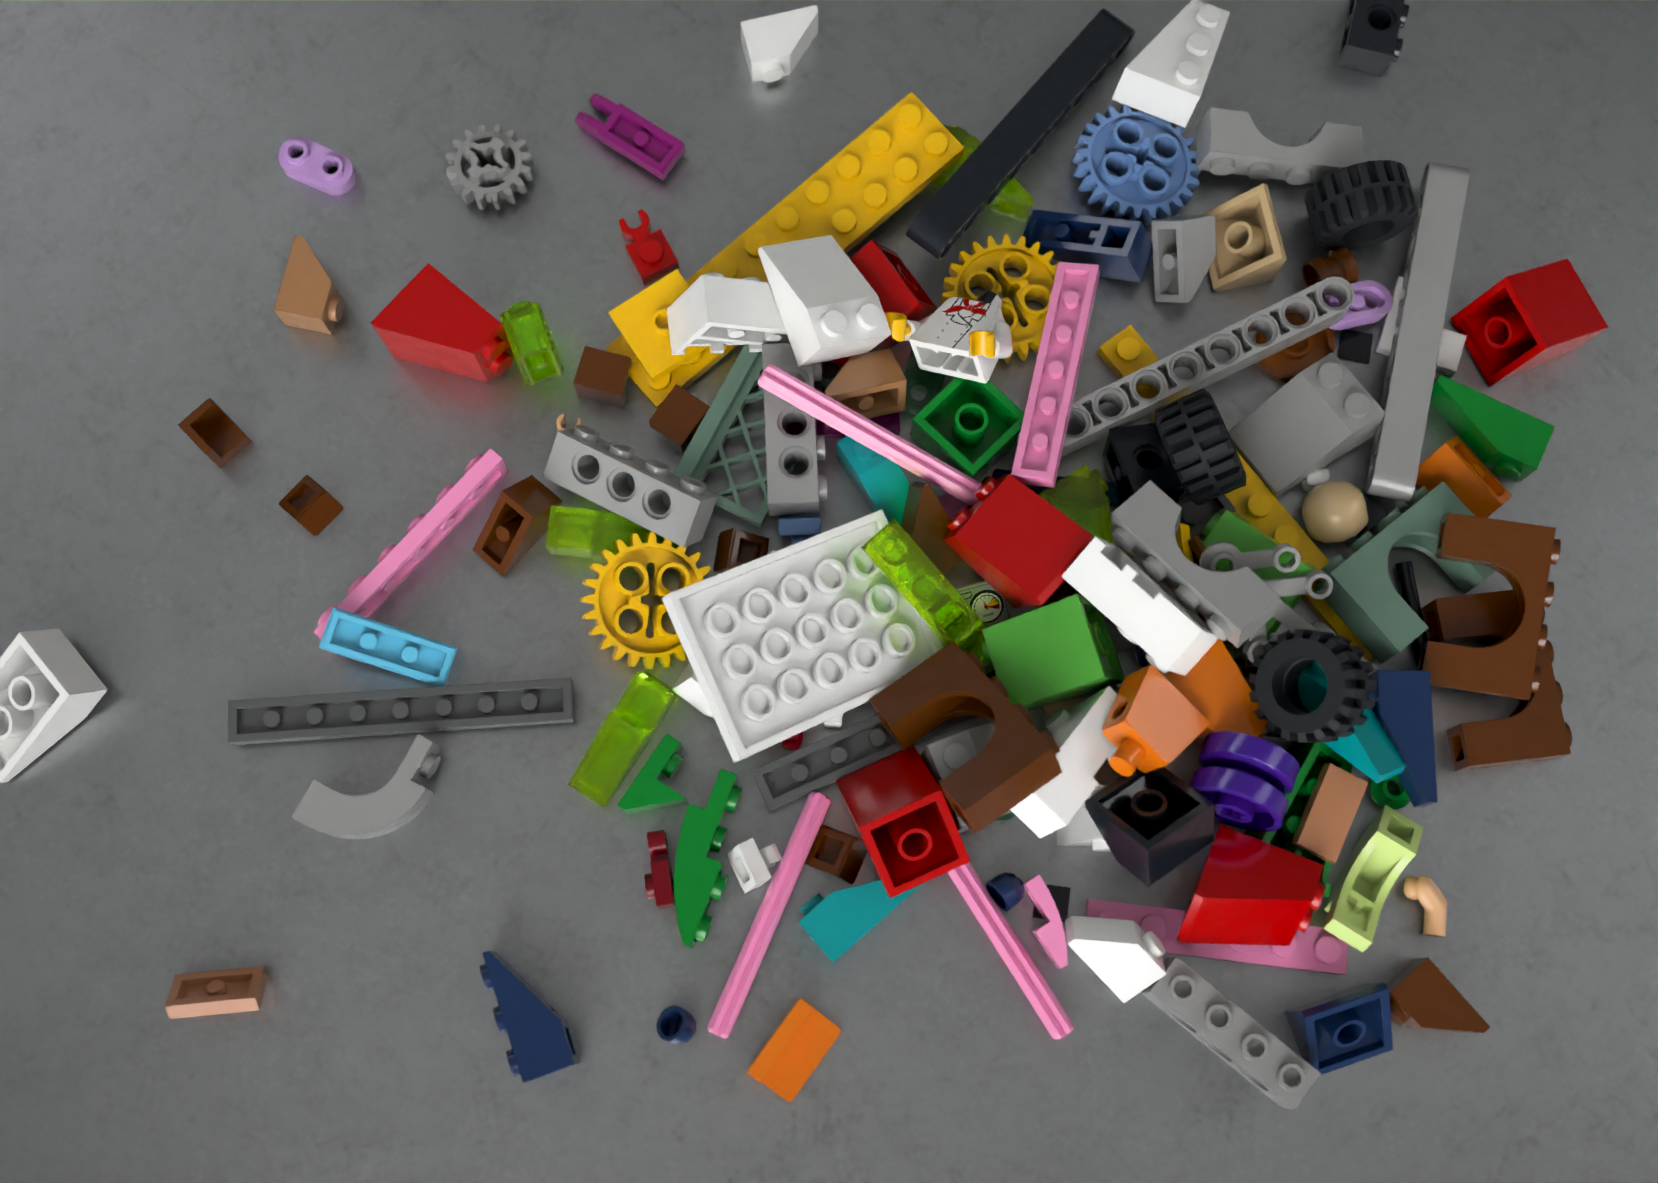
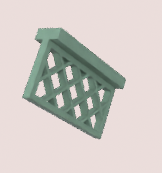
(718, 426)

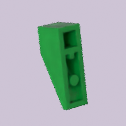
(1492, 430)

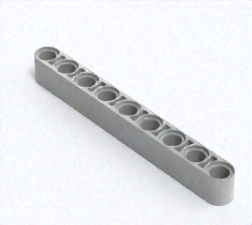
(1420, 325)
(1205, 369)

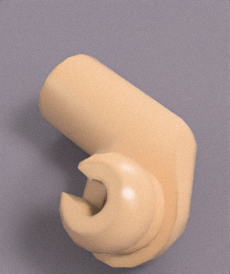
(1432, 900)

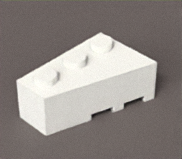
(1174, 66)
(723, 313)
(1140, 606)
(1080, 756)

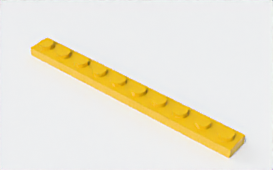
(1254, 501)

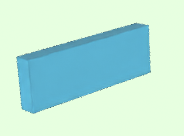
(387, 647)

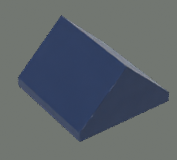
(1343, 1027)

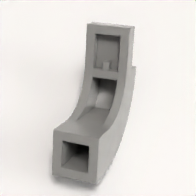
(375, 812)

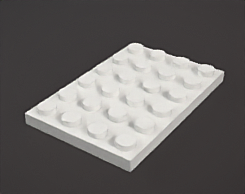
(797, 636)

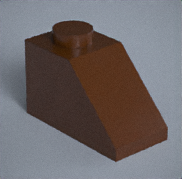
(515, 523)
(926, 524)
(1428, 1000)

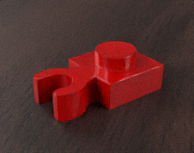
(648, 252)

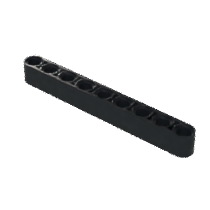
(1019, 135)

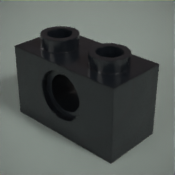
(1366, 47)
(1137, 456)

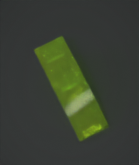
(589, 532)
(623, 737)

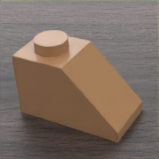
(307, 293)
(870, 384)

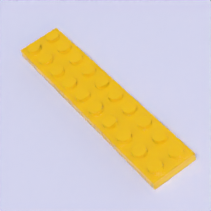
(840, 199)

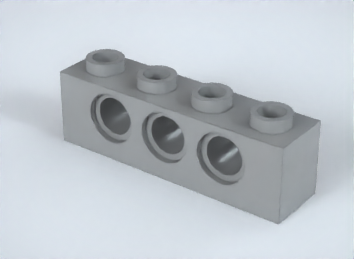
(573, 468)
(788, 492)
(1232, 1034)

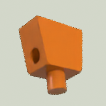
(1149, 723)

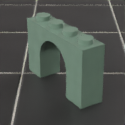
(1362, 585)

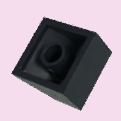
(1152, 822)

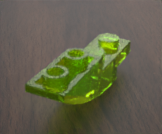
(925, 588)

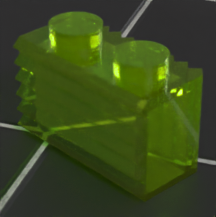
(531, 342)

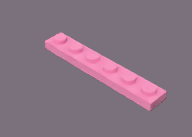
(1055, 374)
(422, 538)
(1309, 951)

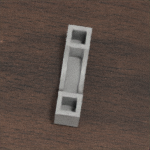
(1233, 145)
(1230, 601)

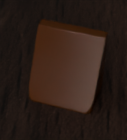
(311, 505)
(737, 548)
(837, 854)

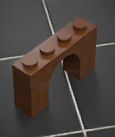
(1524, 558)
(1535, 726)
(1010, 765)

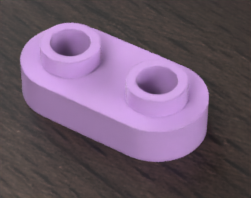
(313, 166)
(1369, 306)

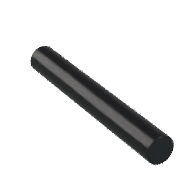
(1410, 594)

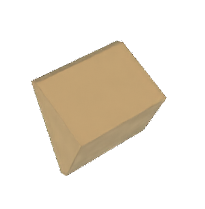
(1246, 241)

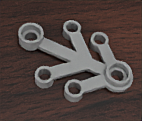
(1282, 586)

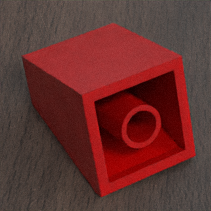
(894, 286)
(1528, 321)
(443, 329)
(1016, 541)
(903, 821)
(1251, 894)

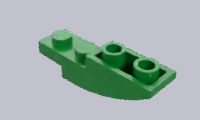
(695, 874)

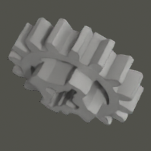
(491, 182)

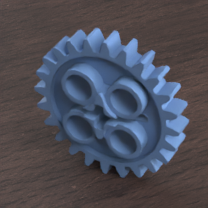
(1136, 165)

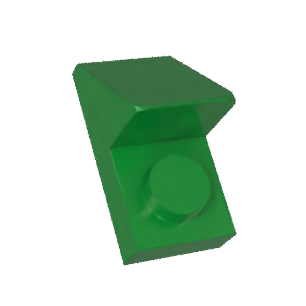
(647, 790)

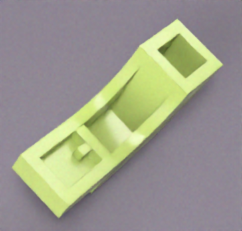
(1369, 876)

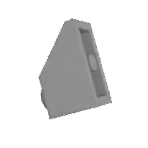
(1182, 255)

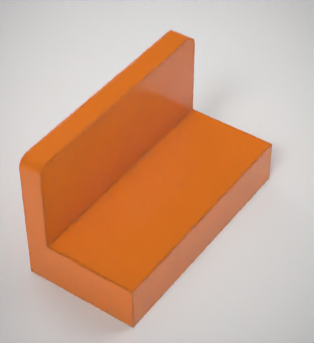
(1464, 476)
(794, 1050)

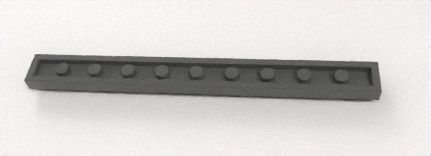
(852, 750)

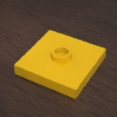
(646, 328)

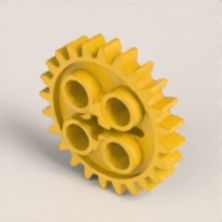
(1033, 285)
(611, 599)

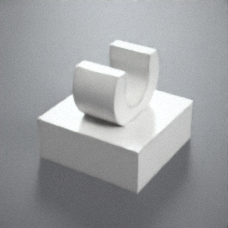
(752, 864)

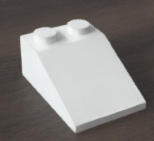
(823, 300)
(42, 696)

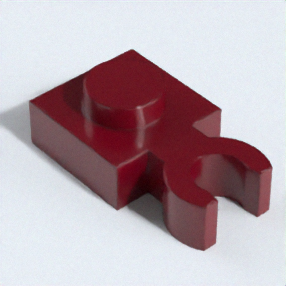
(660, 882)

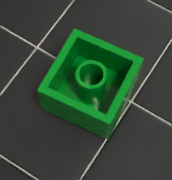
(968, 426)

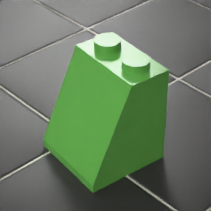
(1248, 537)
(1053, 653)

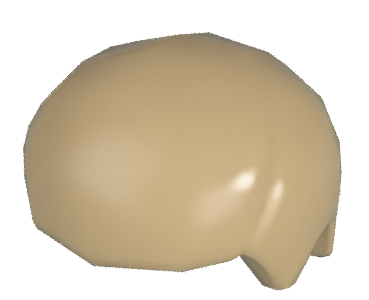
(1334, 511)

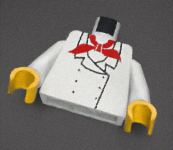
(958, 338)

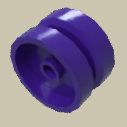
(1245, 780)

